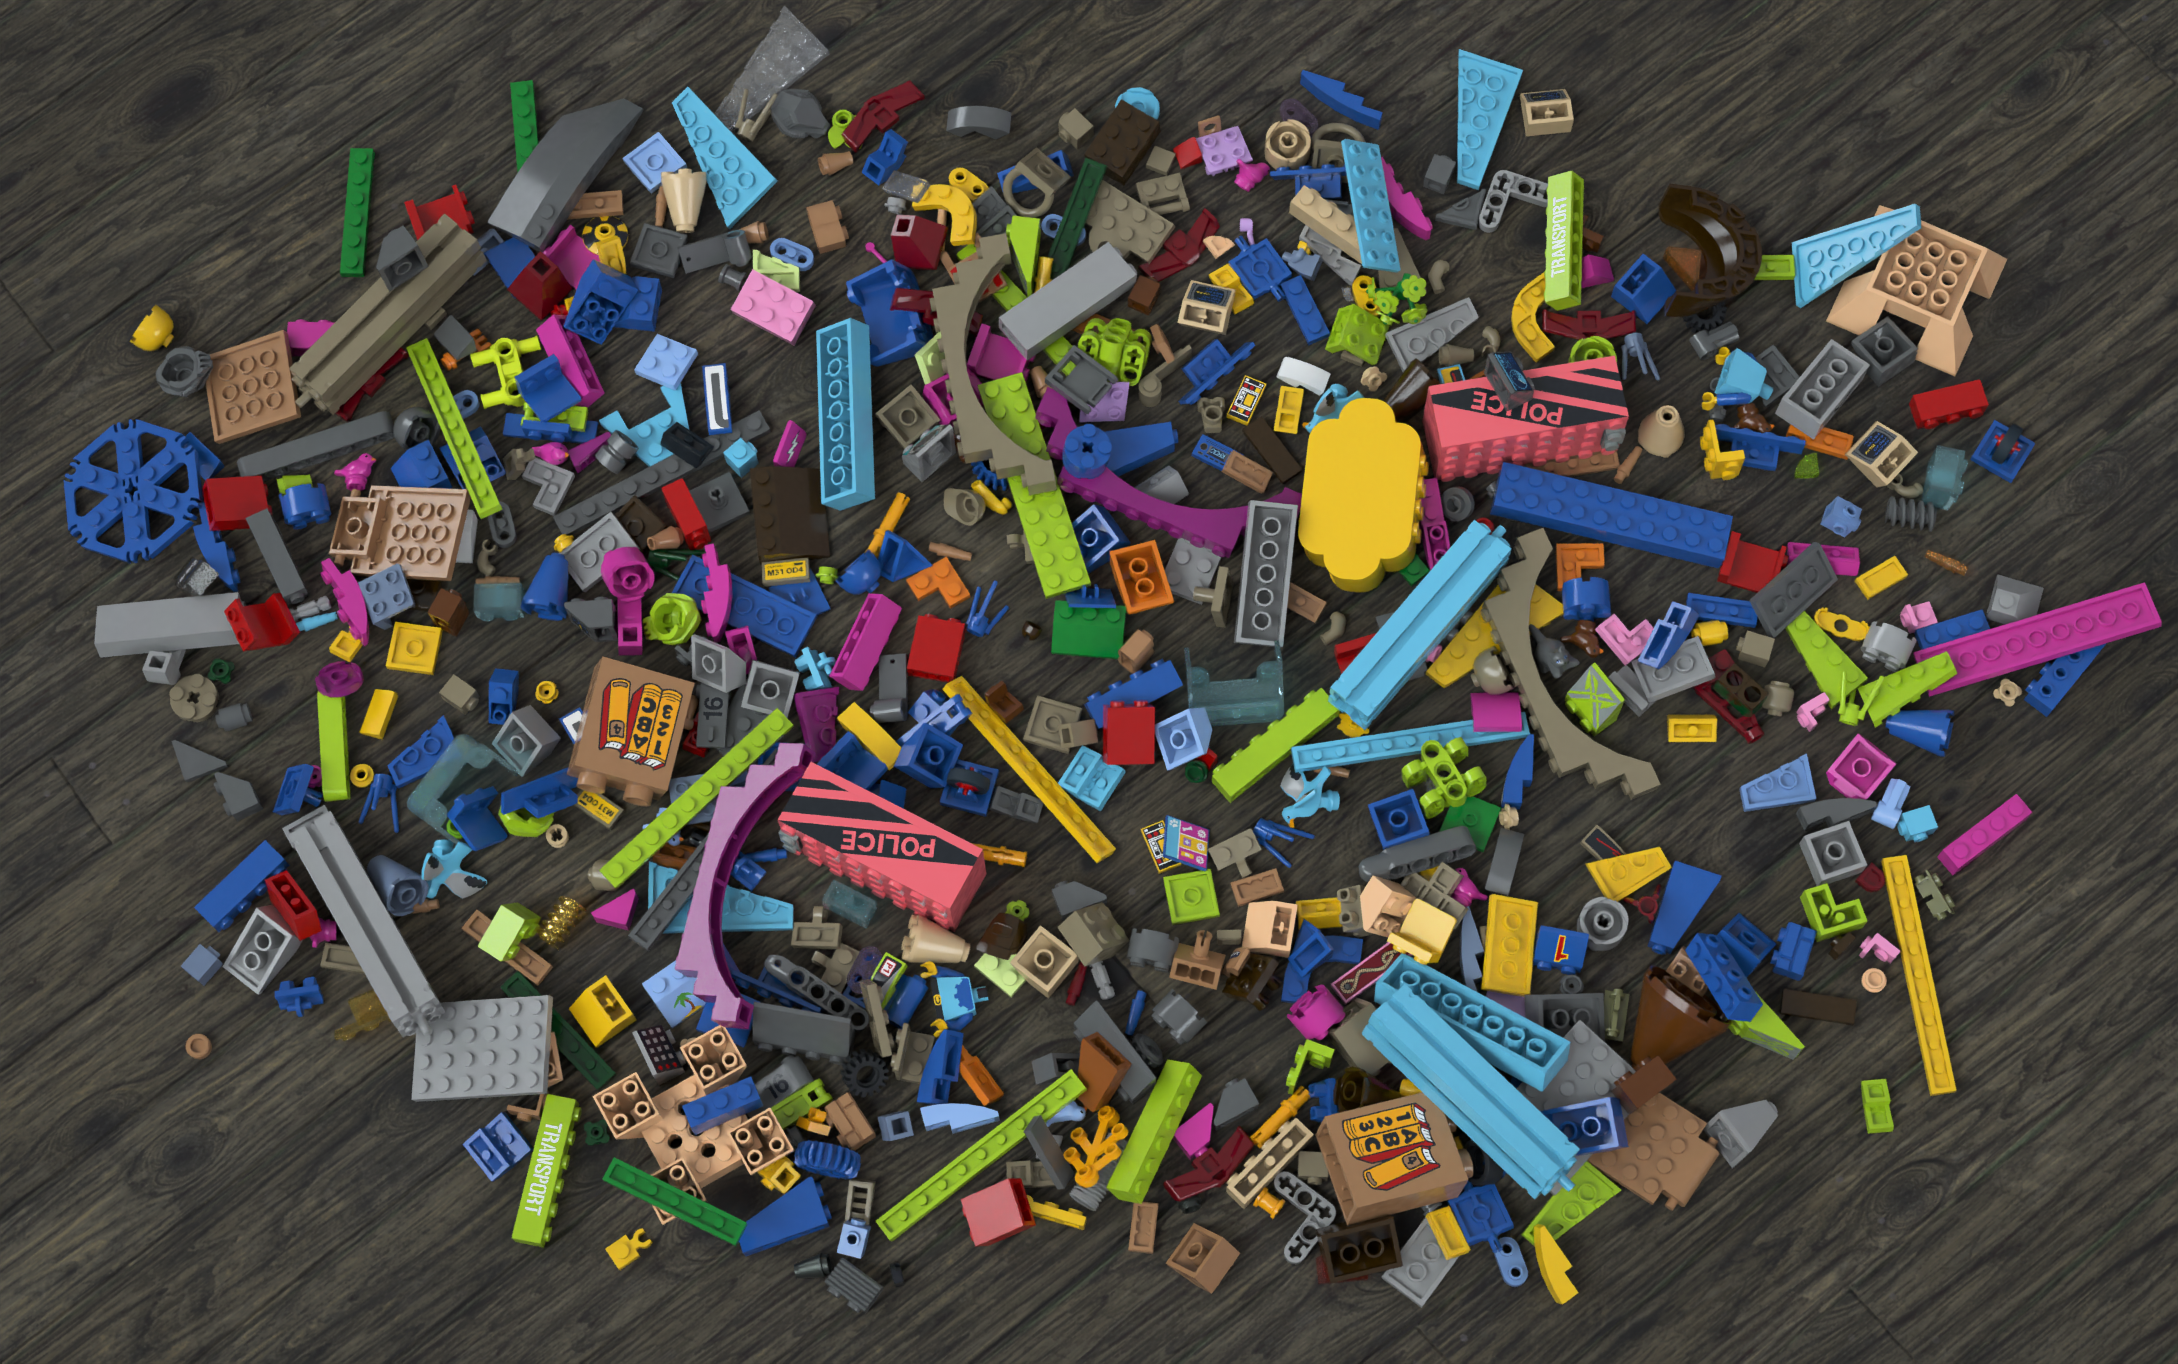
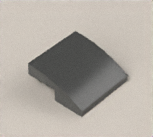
(992, 213)

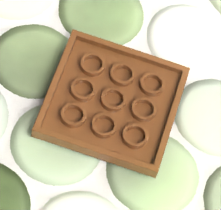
(252, 387)

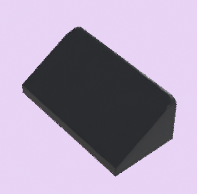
(686, 444)

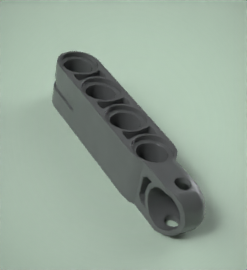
(1419, 854)
(803, 990)

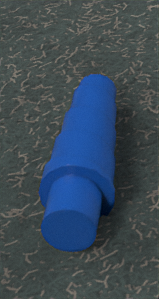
(768, 855)
(1135, 1012)

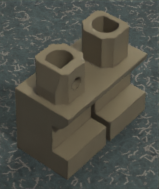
(1351, 910)

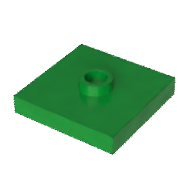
(1477, 816)

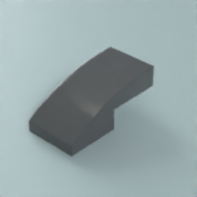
(1016, 805)

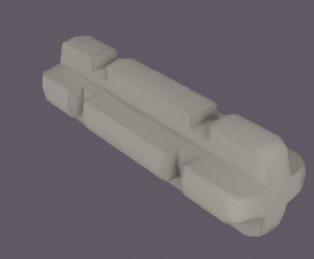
(311, 608)
(1102, 980)

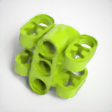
(1116, 346)
(1465, 784)

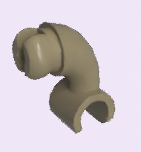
(1494, 339)
(1906, 491)
(483, 563)

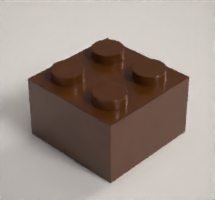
(1648, 1080)

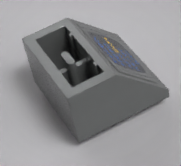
(595, 618)

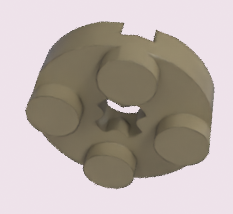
(195, 685)

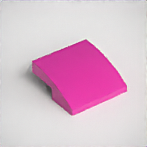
(1496, 712)

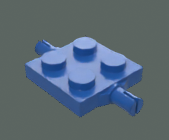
(1260, 268)
(1481, 1215)

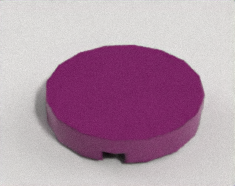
(339, 679)

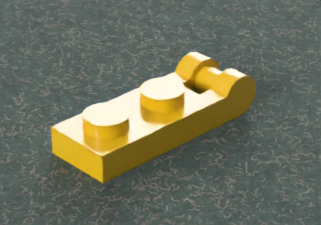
(1051, 1212)

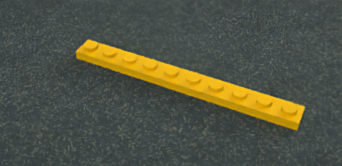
(1031, 771)
(1918, 975)

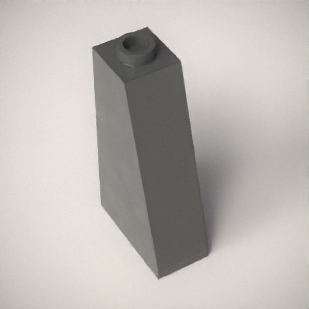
(277, 556)

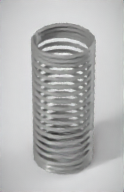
(1096, 1191)

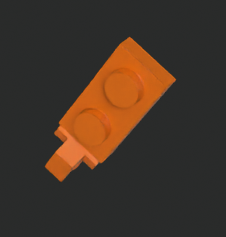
(1827, 441)
(979, 1079)

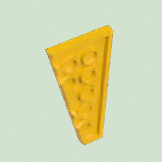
(1475, 637)

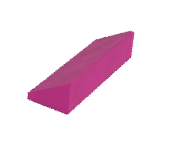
(1842, 559)

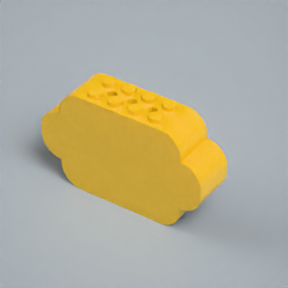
(1362, 495)

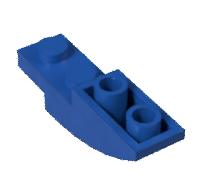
(216, 552)

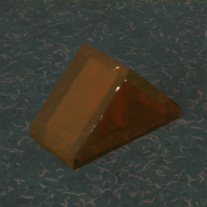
(1684, 263)

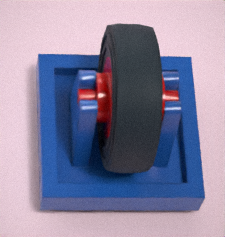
(2003, 450)
(969, 787)

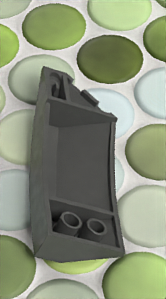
(562, 171)

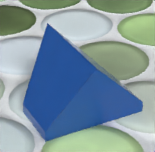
(899, 558)
(1310, 949)

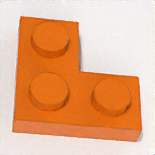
(1574, 557)
(942, 578)

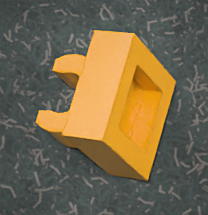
(814, 1122)

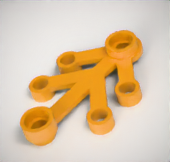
(1087, 1173)

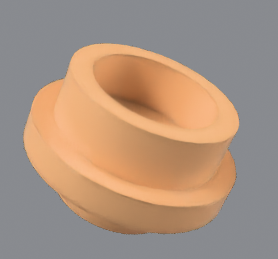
(1874, 980)

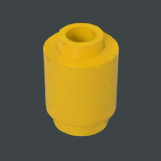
(1710, 632)

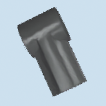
(1708, 343)

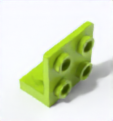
(1357, 333)
(1317, 1055)

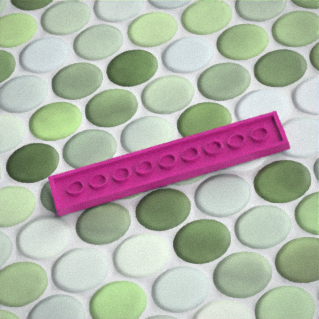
(2046, 636)

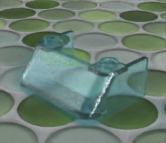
(1238, 700)
(424, 799)

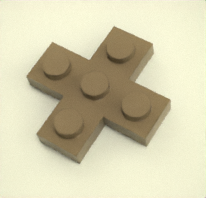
(1438, 890)

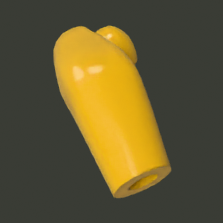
(990, 499)

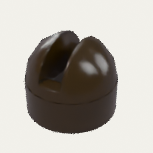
(1032, 630)

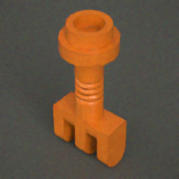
(449, 361)

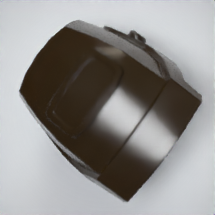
(1003, 936)

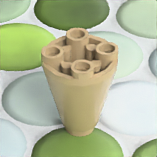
(684, 197)
(1661, 432)
(932, 943)

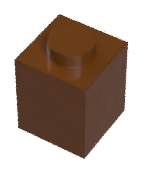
(1144, 294)

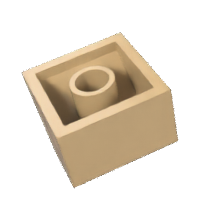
(1044, 961)

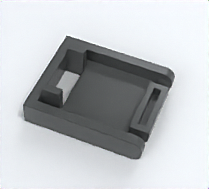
(1085, 383)

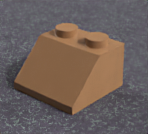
(1203, 1258)

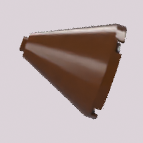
(1672, 1018)

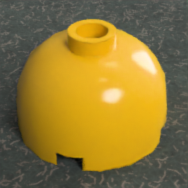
(154, 331)

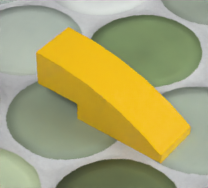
(870, 734)
(1553, 1265)

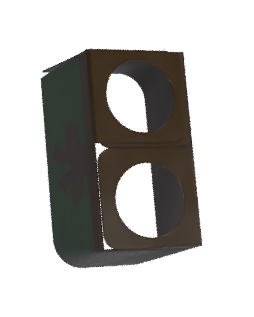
(1740, 703)

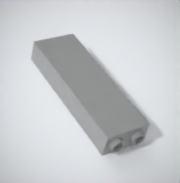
(1068, 300)
(164, 625)

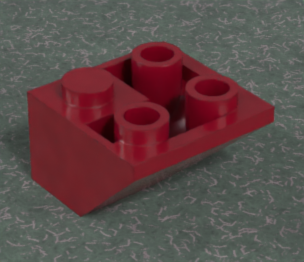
(917, 242)
(540, 286)

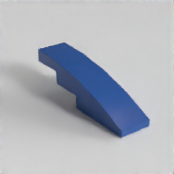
(1332, 94)

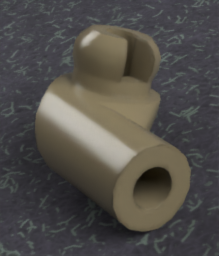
(1337, 629)

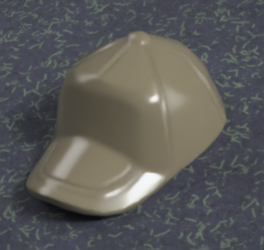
(964, 505)

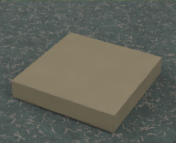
(1044, 722)

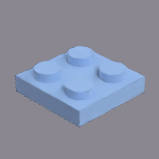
(652, 159)
(666, 362)

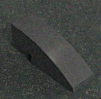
(1834, 811)

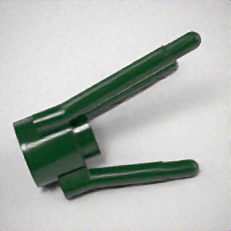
(662, 557)

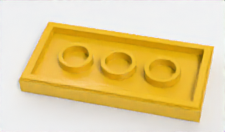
(1509, 945)

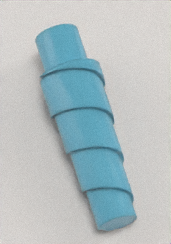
(313, 622)

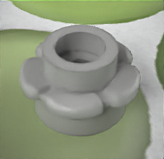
(895, 205)

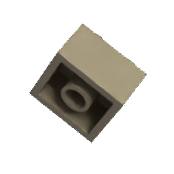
(1093, 934)

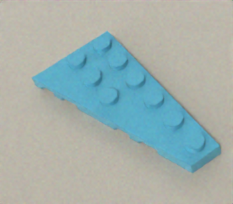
(731, 169)
(740, 908)

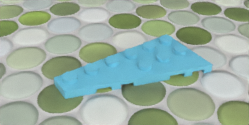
(1483, 104)
(1838, 253)

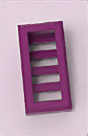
(585, 453)

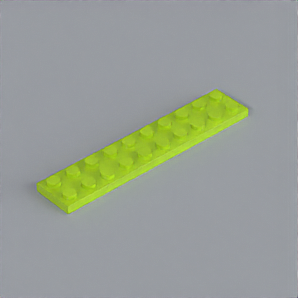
(1041, 514)

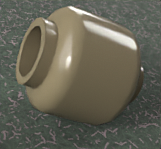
(1779, 698)
(598, 881)

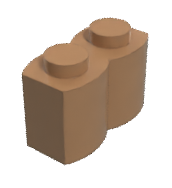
(826, 226)
(1136, 651)

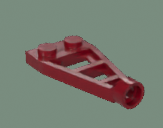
(1721, 663)

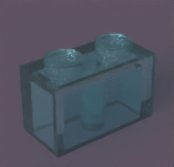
(498, 601)
(849, 904)

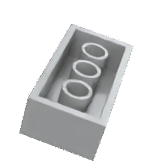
(1822, 389)

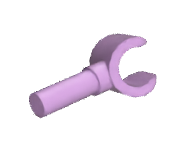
(1246, 225)

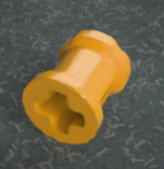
(1269, 1203)

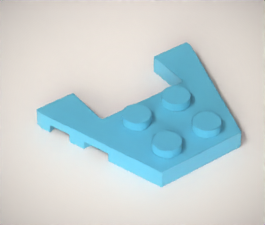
(650, 432)

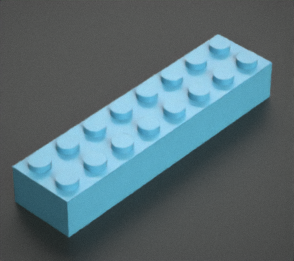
(845, 414)
(1491, 1029)

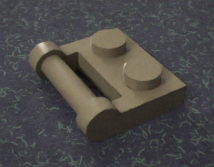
(1163, 190)

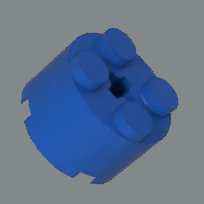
(1096, 448)
(305, 505)
(1586, 599)

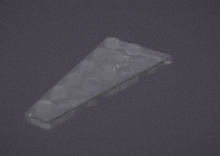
(774, 66)

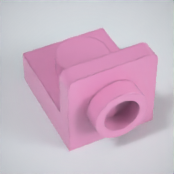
(1917, 616)
(1814, 706)
(1883, 949)

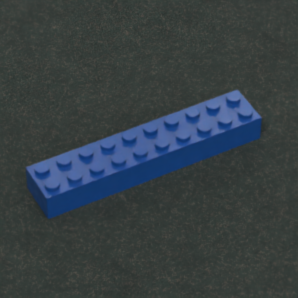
(1611, 515)

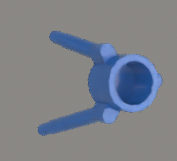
(977, 622)
(381, 787)
(1267, 830)

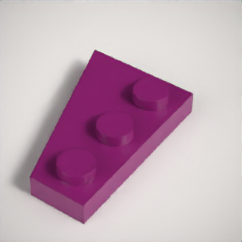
(817, 719)

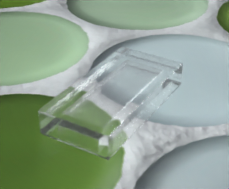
(906, 186)

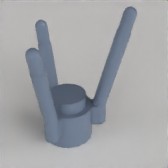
(1636, 347)

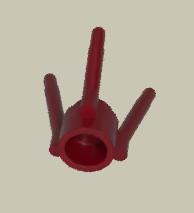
(1647, 904)

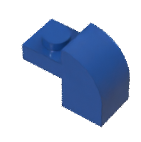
(886, 159)

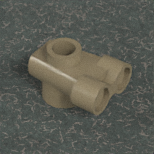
(1211, 413)

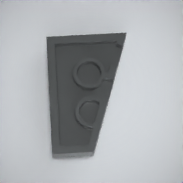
(739, 722)

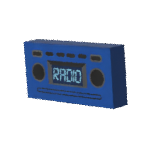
(1211, 452)

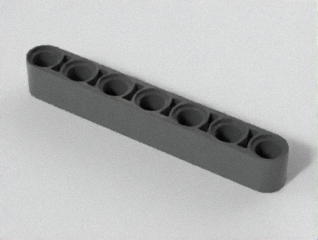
(318, 447)

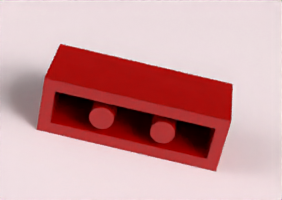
(1948, 404)
(293, 905)

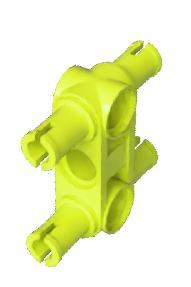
(508, 367)

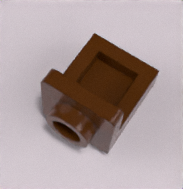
(1591, 240)
(1003, 702)

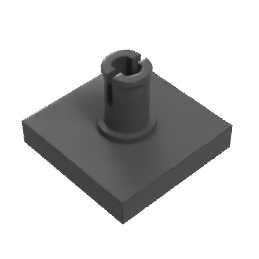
(719, 502)

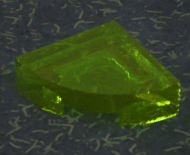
(1807, 467)

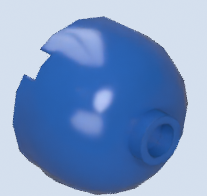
(861, 575)

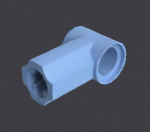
(1890, 806)

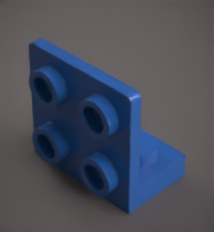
(546, 389)

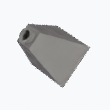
(1740, 1129)

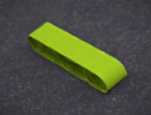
(333, 748)

